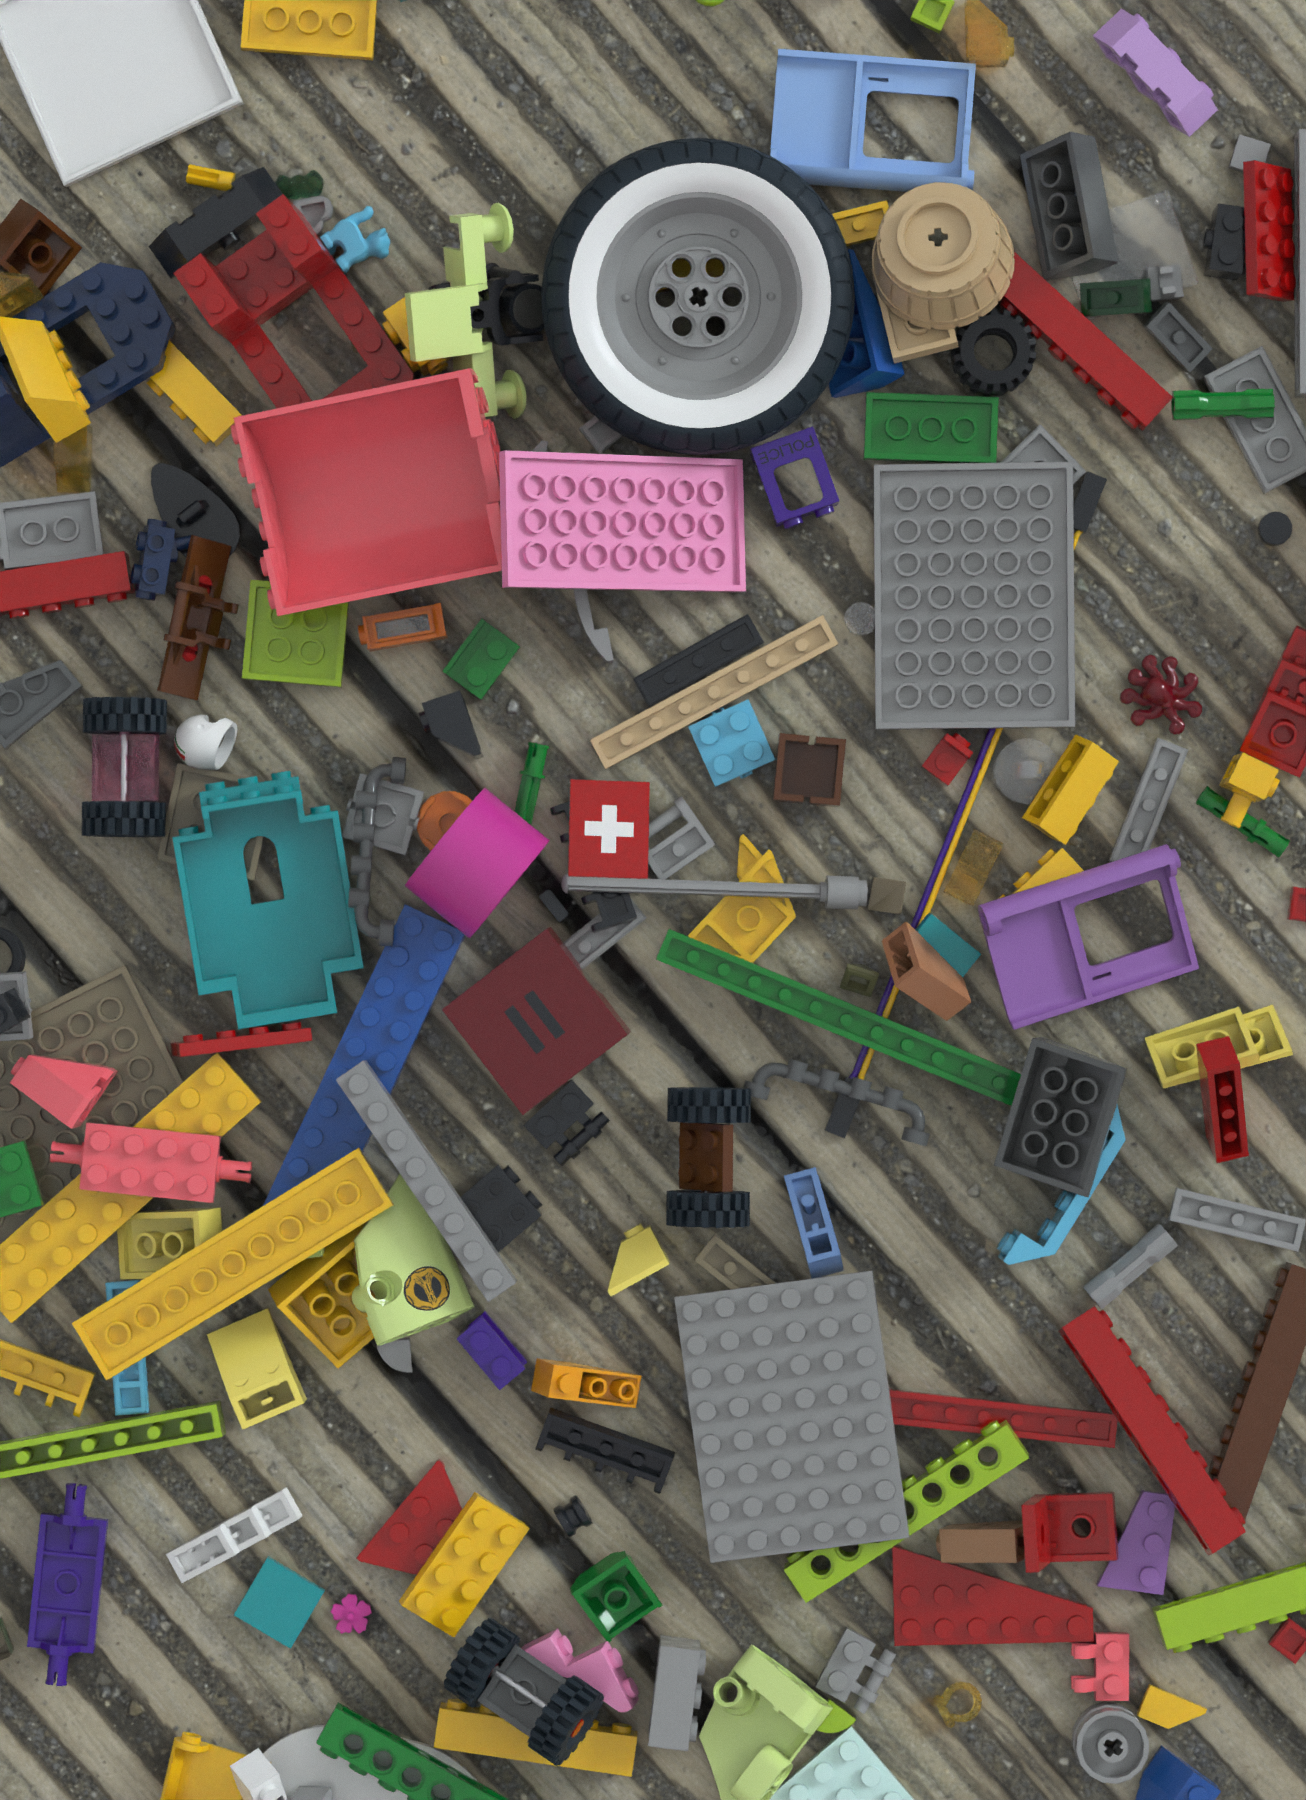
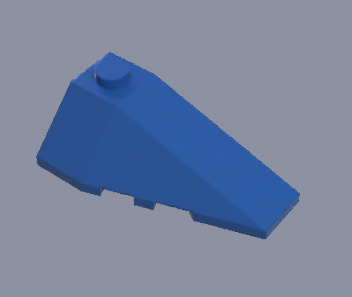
(868, 356)
(1173, 1779)

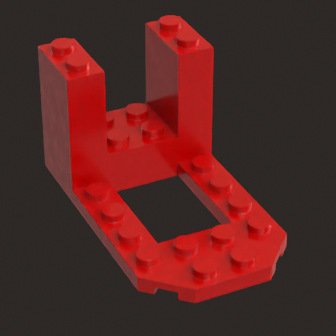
(269, 277)

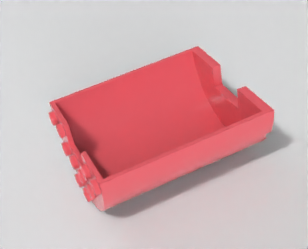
(374, 490)

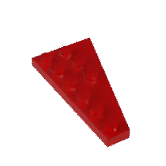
(964, 1606)

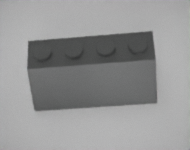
(1069, 207)

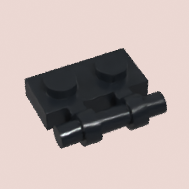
(558, 1115)

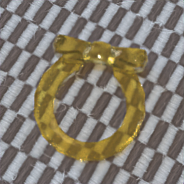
(941, 1702)

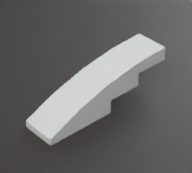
(234, 1535)

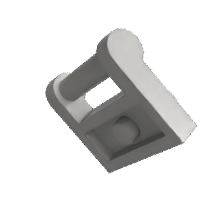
(682, 845)

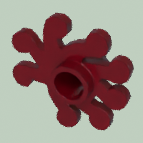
(1161, 694)

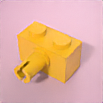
(1249, 782)

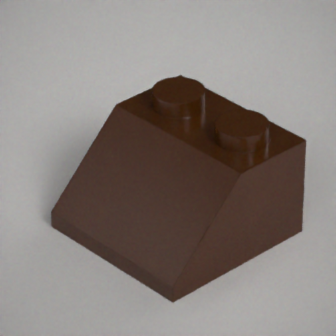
(35, 246)

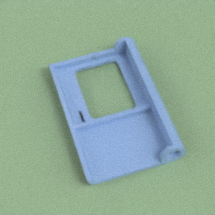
(823, 115)

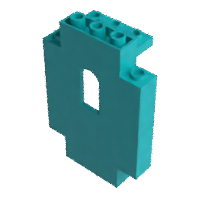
(274, 951)

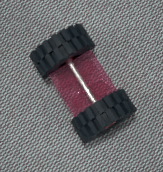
(124, 767)

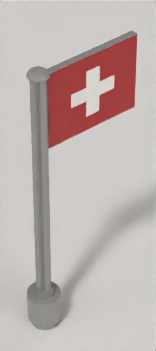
(612, 848)

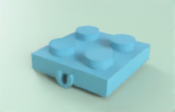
(732, 743)

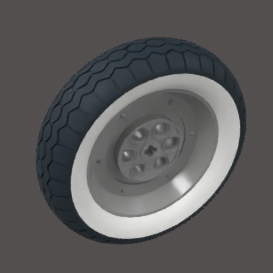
(698, 205)

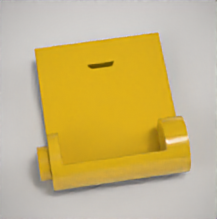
(200, 1771)

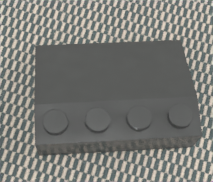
(1060, 1116)

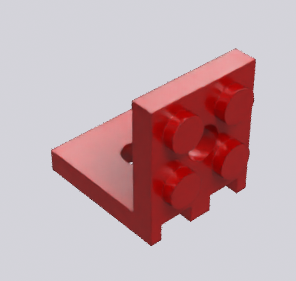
(1051, 1533)

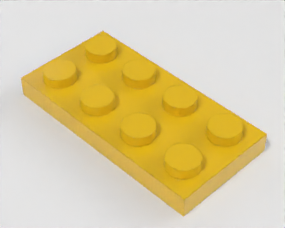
(310, 27)
(464, 1564)

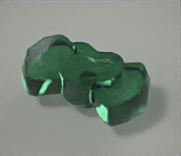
(300, 185)

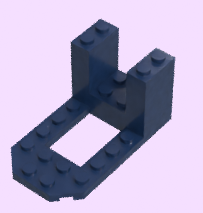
(132, 324)

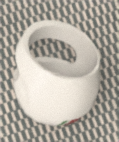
(199, 740)

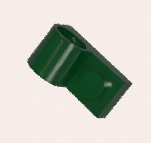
(1116, 297)

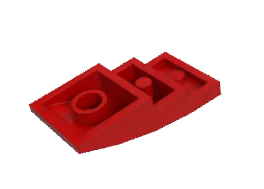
(1279, 722)

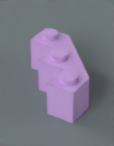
(1156, 71)

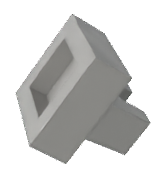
(1165, 282)

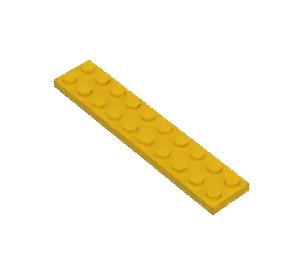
(81, 1220)
(232, 1264)

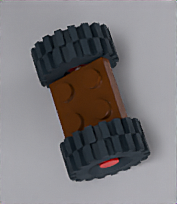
(707, 1157)

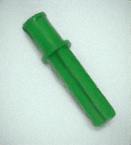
(531, 780)

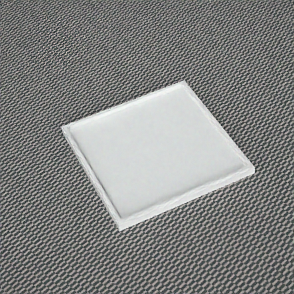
(113, 75)

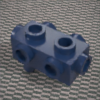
(157, 551)

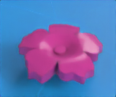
(351, 1614)

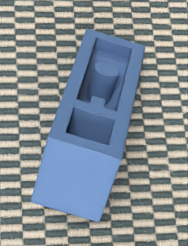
(814, 1223)

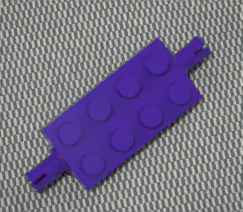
(67, 1583)

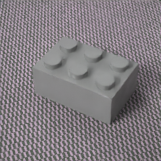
(676, 1693)

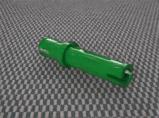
(1254, 829)

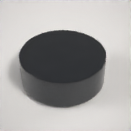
(1275, 528)

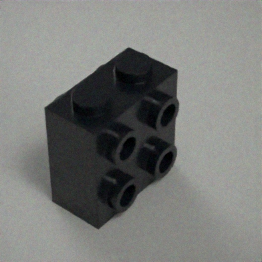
(502, 1206)

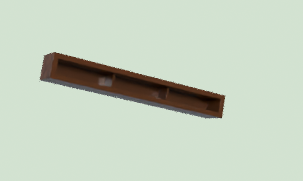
(1264, 1391)

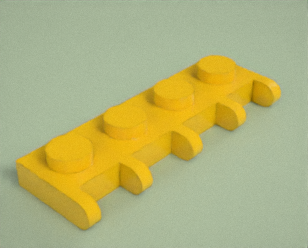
(45, 1374)

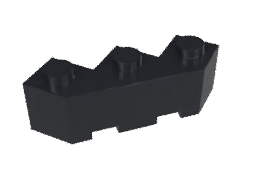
(215, 221)

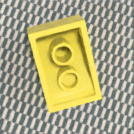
(161, 1236)

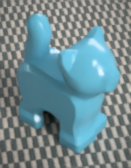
(355, 247)

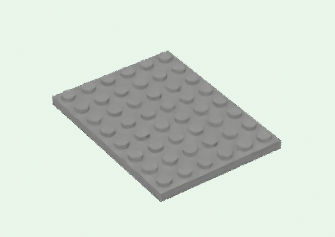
(974, 596)
(791, 1417)

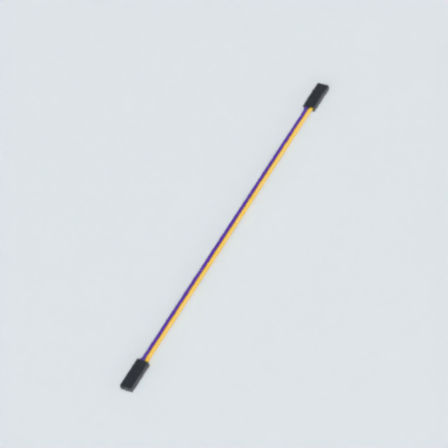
(846, 1106)

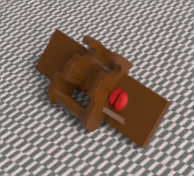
(196, 618)

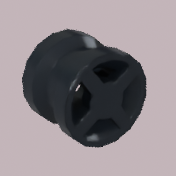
(572, 1516)

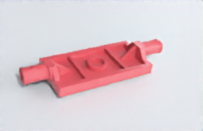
(150, 1162)

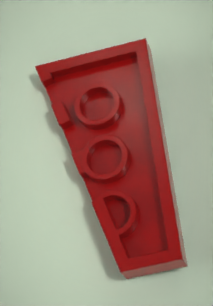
(229, 1041)

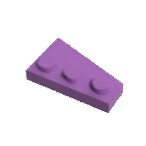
(1143, 1547)

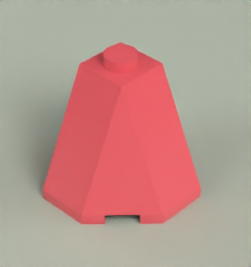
(62, 1086)

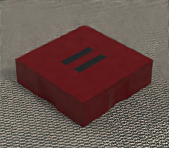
(536, 1020)

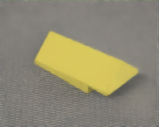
(1254, 1035)

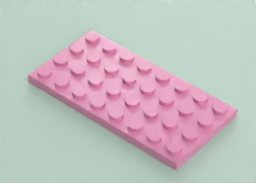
(621, 522)

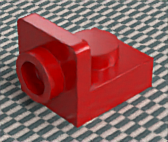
(948, 758)

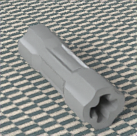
(1131, 1265)

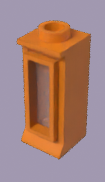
(402, 627)

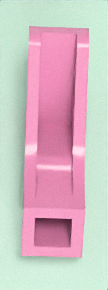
(597, 1667)

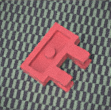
(1110, 1666)

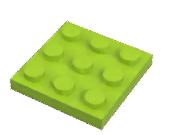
(294, 646)

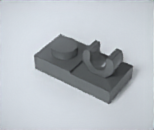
(1177, 337)

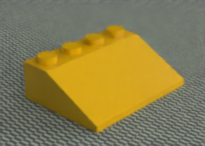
(320, 1303)

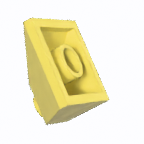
(637, 1258)

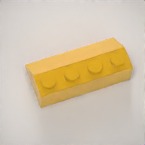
(44, 376)

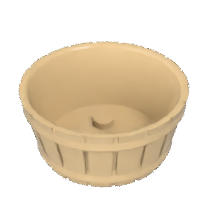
(947, 282)

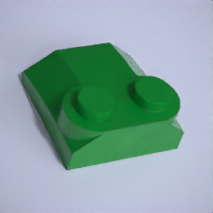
(614, 1594)

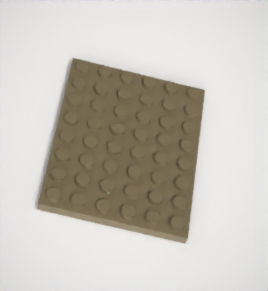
(92, 1025)

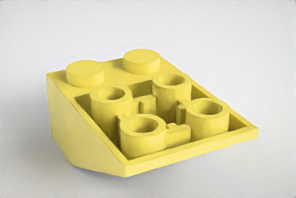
(256, 1369)

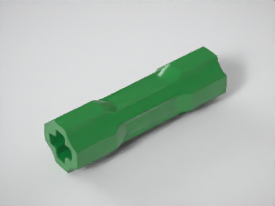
(1197, 404)

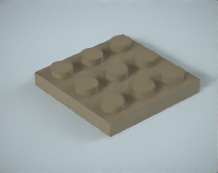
(186, 812)

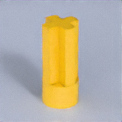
(210, 177)

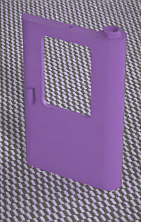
(1041, 950)

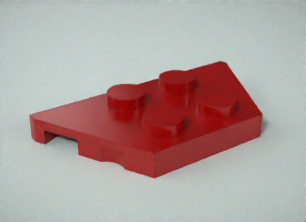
(416, 1524)

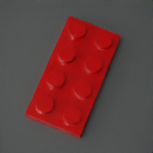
(1269, 231)

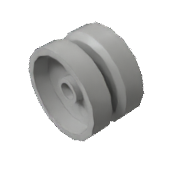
(1112, 1723)

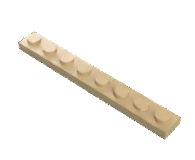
(714, 692)

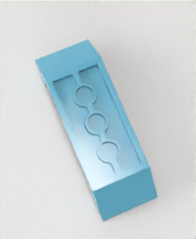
(1020, 1248)

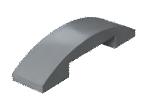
(600, 637)

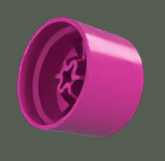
(476, 862)

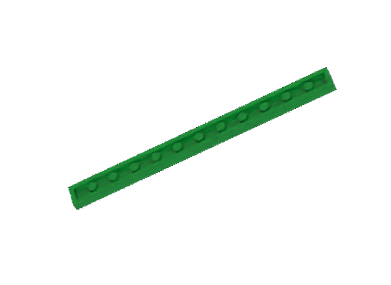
(838, 1016)

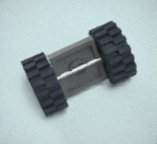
(523, 1691)

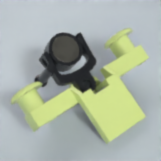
(444, 321)

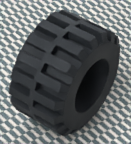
(986, 380)

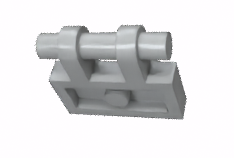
(847, 1663)

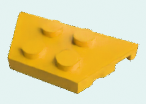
(743, 923)

